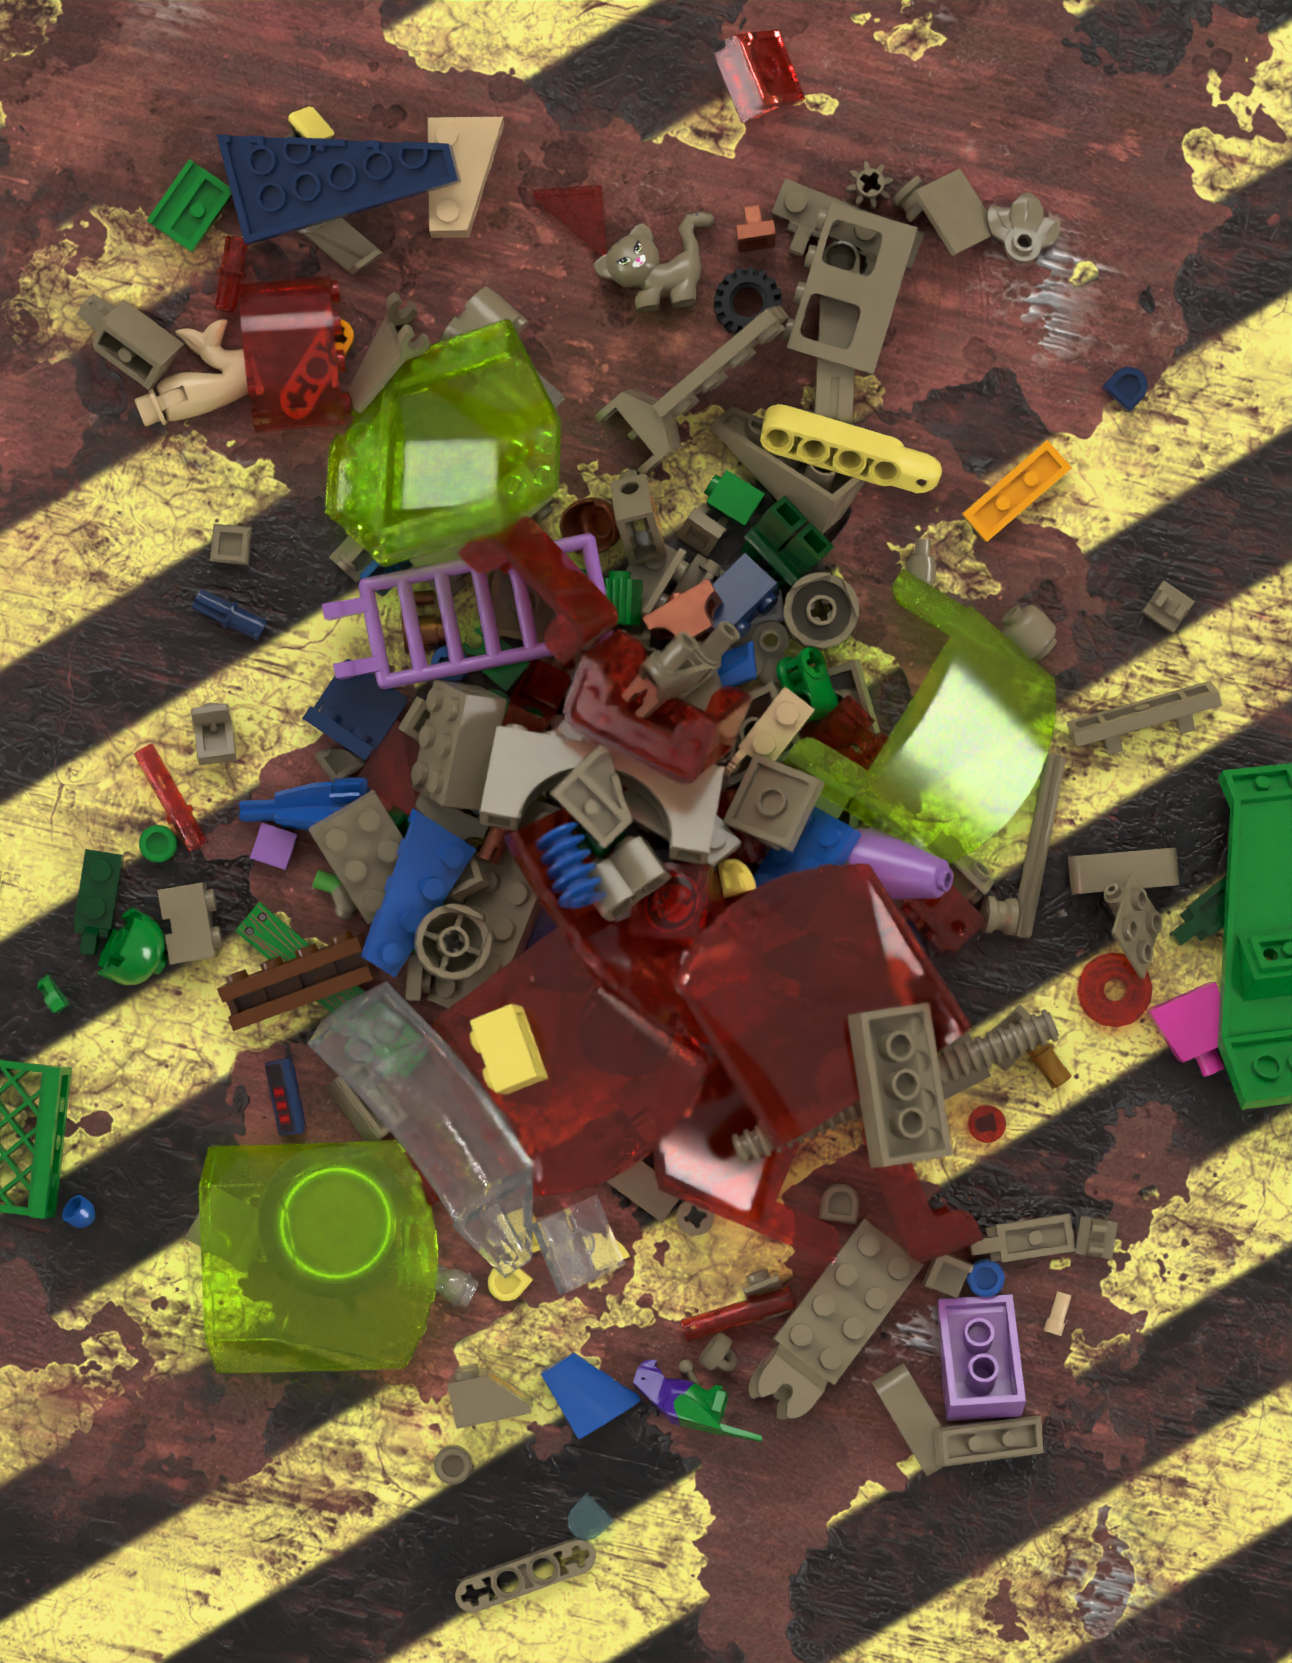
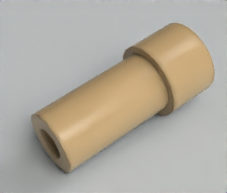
(1055, 1323)

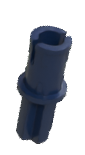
(229, 614)

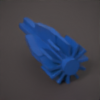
(305, 804)

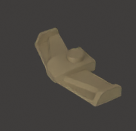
(342, 242)

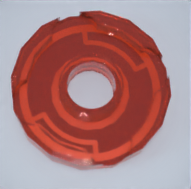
(1092, 996)

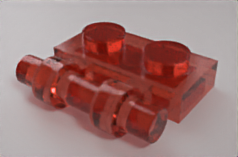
(847, 725)

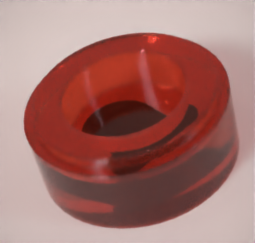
(986, 1123)

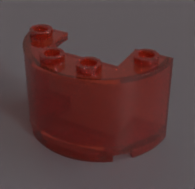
(293, 353)

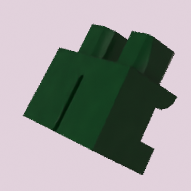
(771, 541)

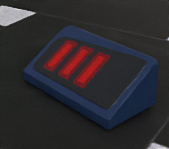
(285, 1096)

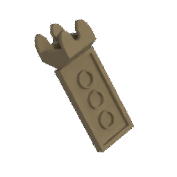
(655, 418)
(833, 1321)

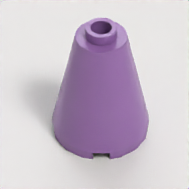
(900, 866)

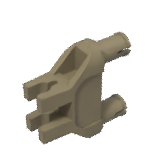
(680, 668)

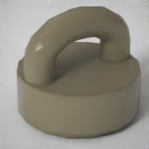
(715, 1351)

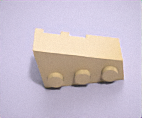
(474, 147)

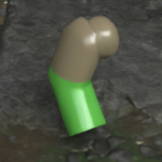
(331, 884)

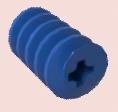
(568, 867)

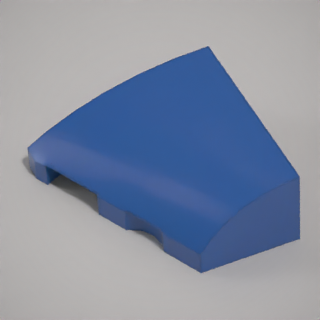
(586, 1394)

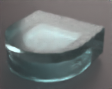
(588, 1518)

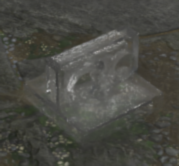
(577, 1244)

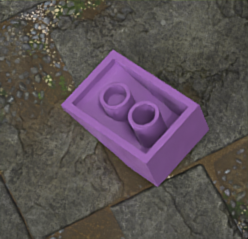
(980, 1358)

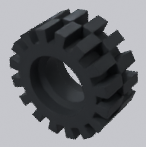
(732, 285)

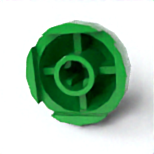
(134, 950)

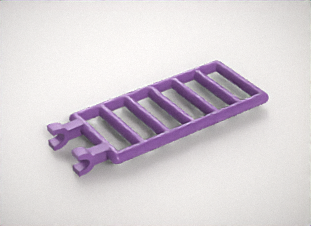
(457, 663)

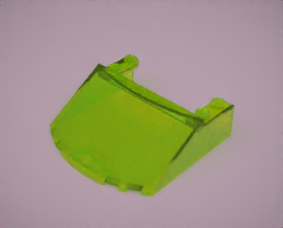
(962, 744)

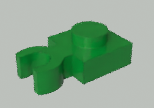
(503, 676)

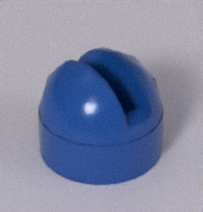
(79, 1212)

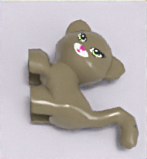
(636, 263)

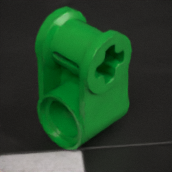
(809, 683)

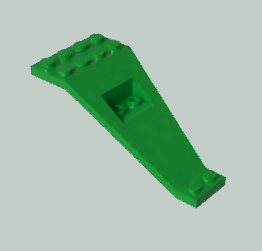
(1258, 925)

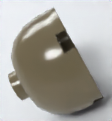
(452, 942)

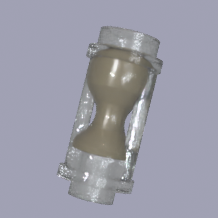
(456, 1286)

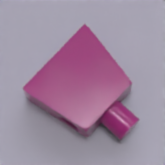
(1191, 1026)

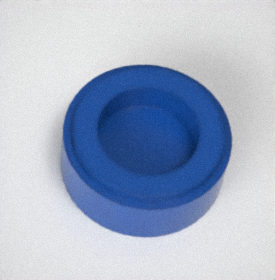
(986, 1278)

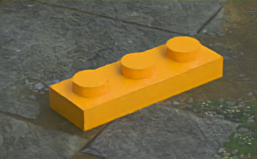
(1016, 491)

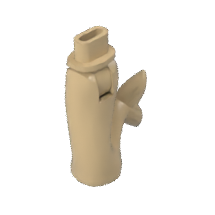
(197, 393)

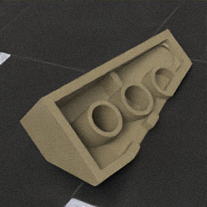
(813, 490)

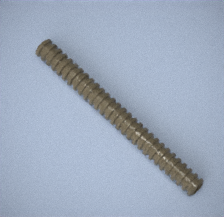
(951, 1066)

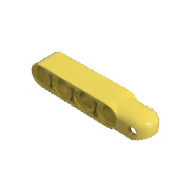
(847, 449)

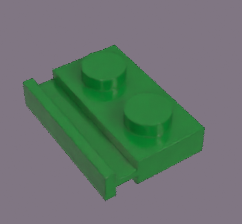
(190, 206)

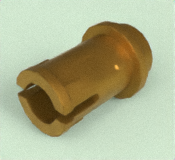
(1049, 1065)

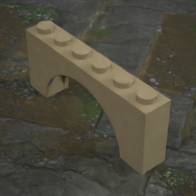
(531, 762)

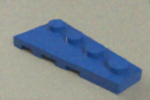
(420, 882)

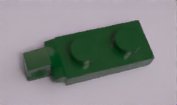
(97, 898)
(1203, 915)

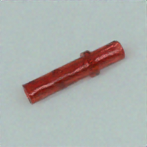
(171, 798)
(738, 1313)

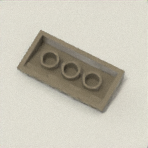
(899, 1085)

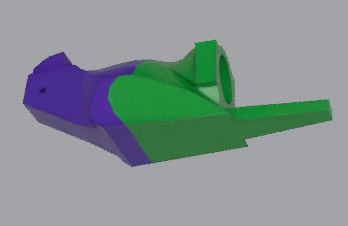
(687, 1402)

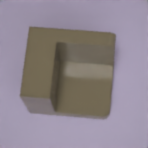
(947, 1274)

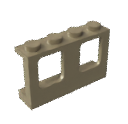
(871, 293)

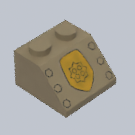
(484, 1396)

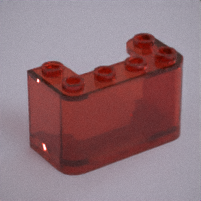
(674, 739)
(920, 1230)

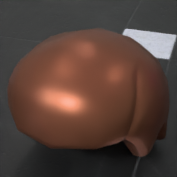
(591, 516)

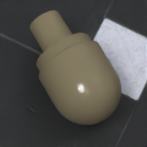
(921, 563)

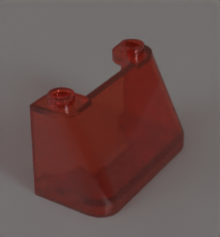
(582, 607)

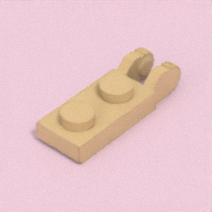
(773, 730)

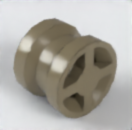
(907, 201)
(1000, 915)
(694, 1214)

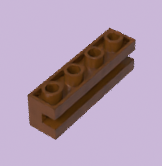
(298, 981)

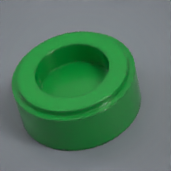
(158, 843)

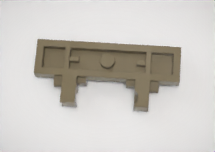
(801, 210)

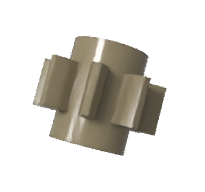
(872, 195)

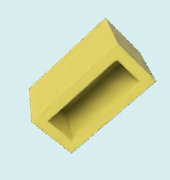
(507, 1049)

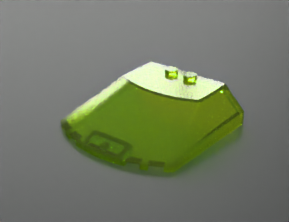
(314, 1256)

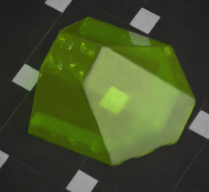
(446, 449)

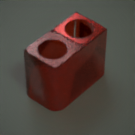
(541, 682)

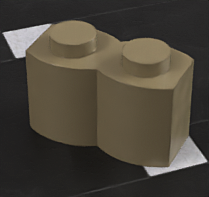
(627, 876)

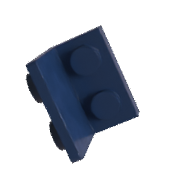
(356, 713)

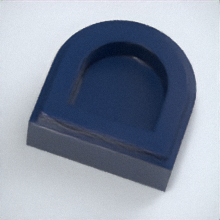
(1127, 387)

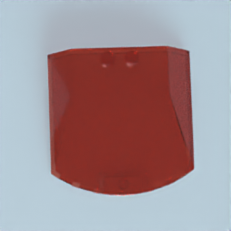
(787, 971)
(610, 1073)

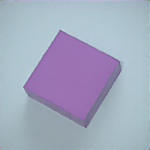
(274, 846)

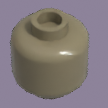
(1030, 631)

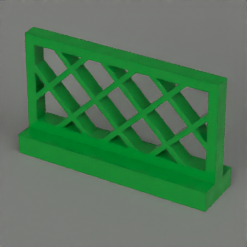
(48, 1134)

